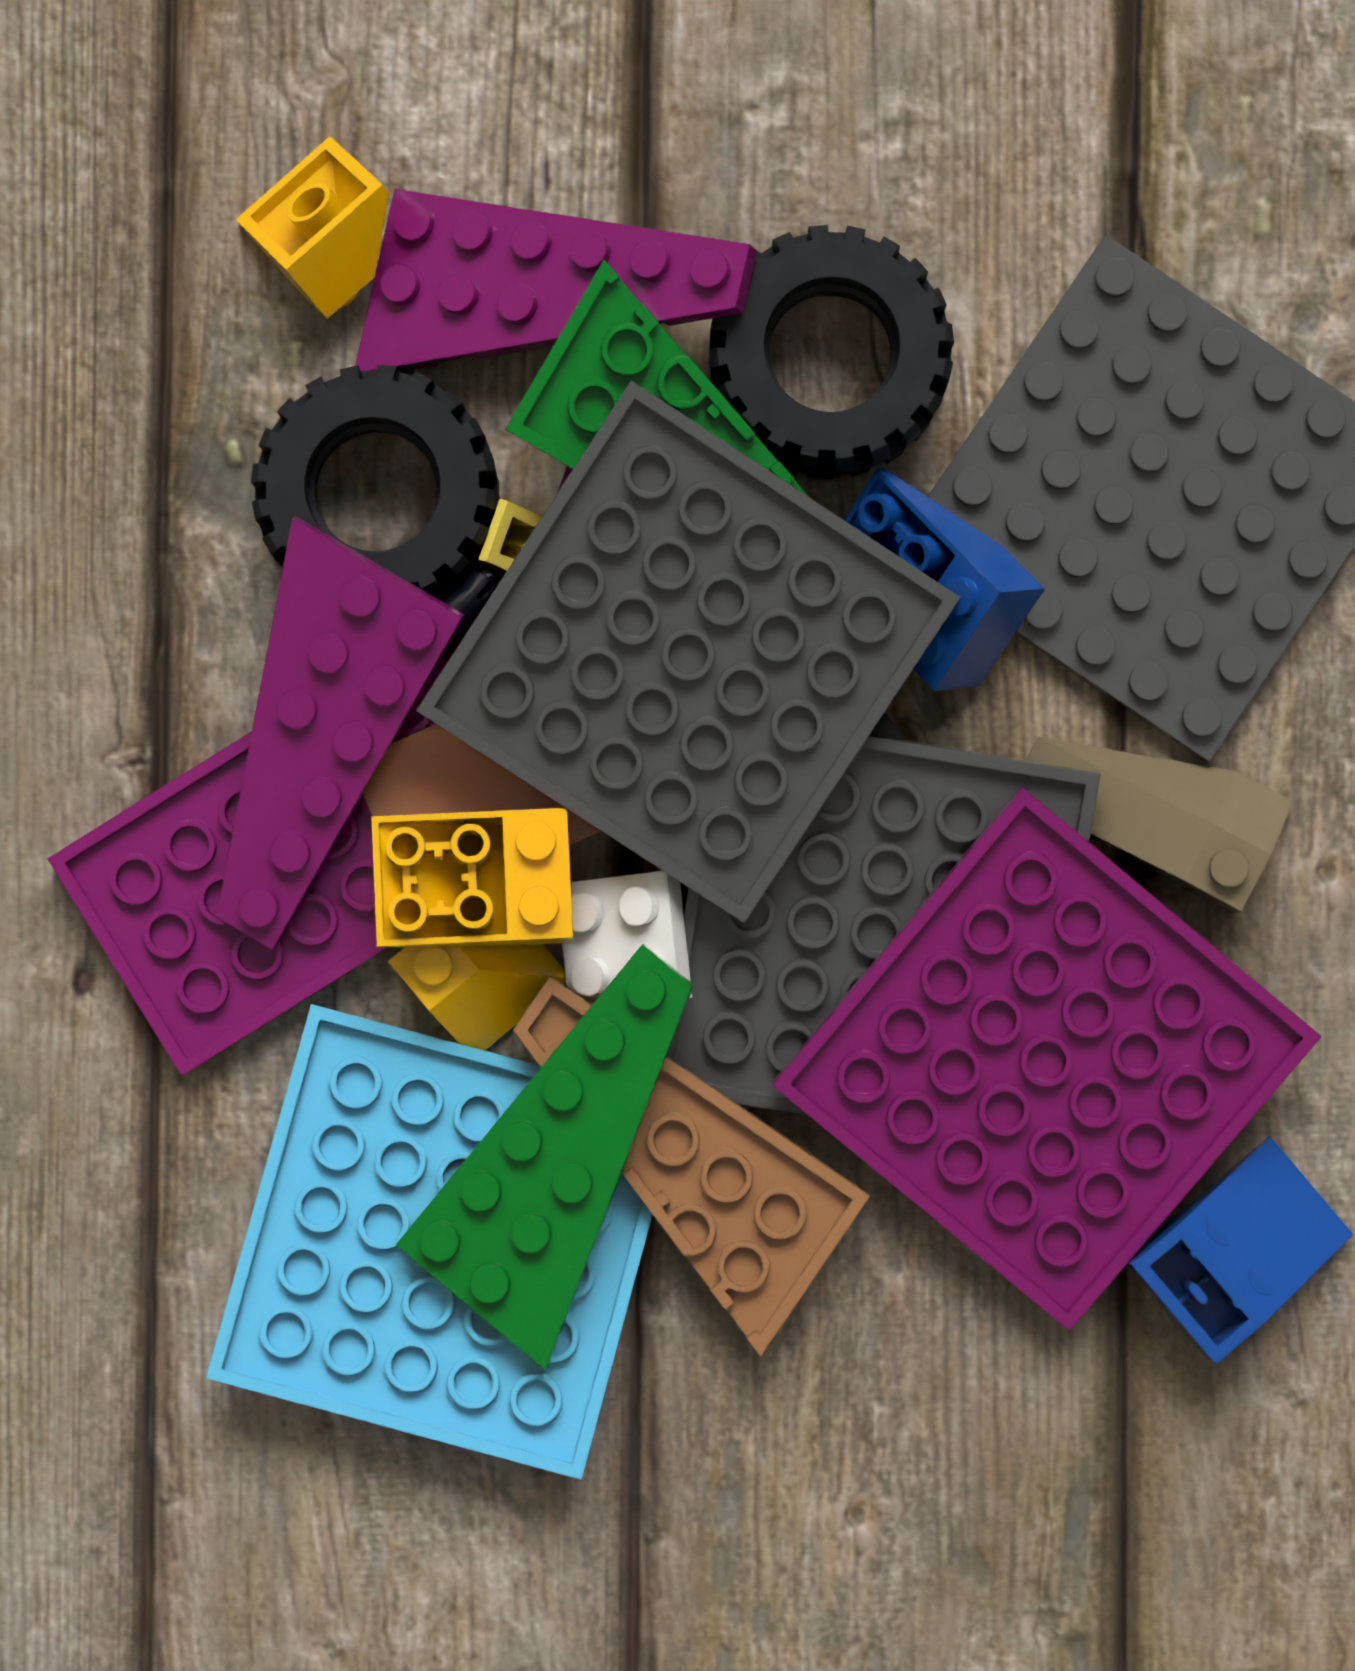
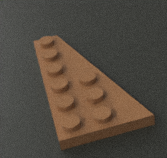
(721, 1183)

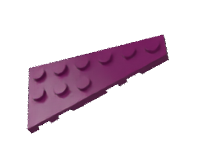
(507, 279)
(333, 693)

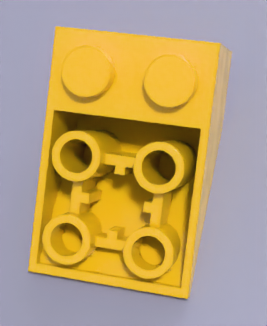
(472, 878)

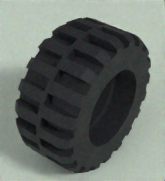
(917, 336)
(393, 405)

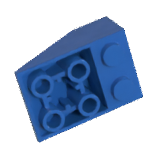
(989, 580)
(1240, 1250)

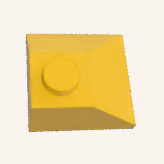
(322, 226)
(477, 989)

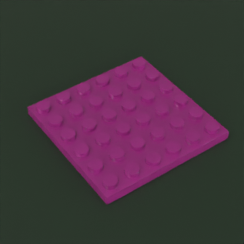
(1045, 1058)

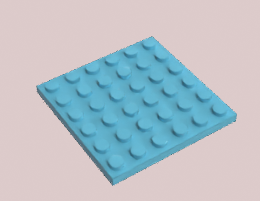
(354, 1324)

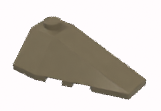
(1179, 818)

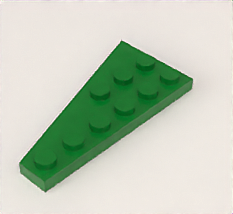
(593, 361)
(537, 1187)

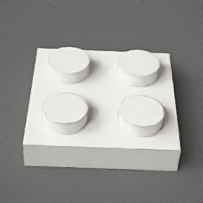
(614, 920)

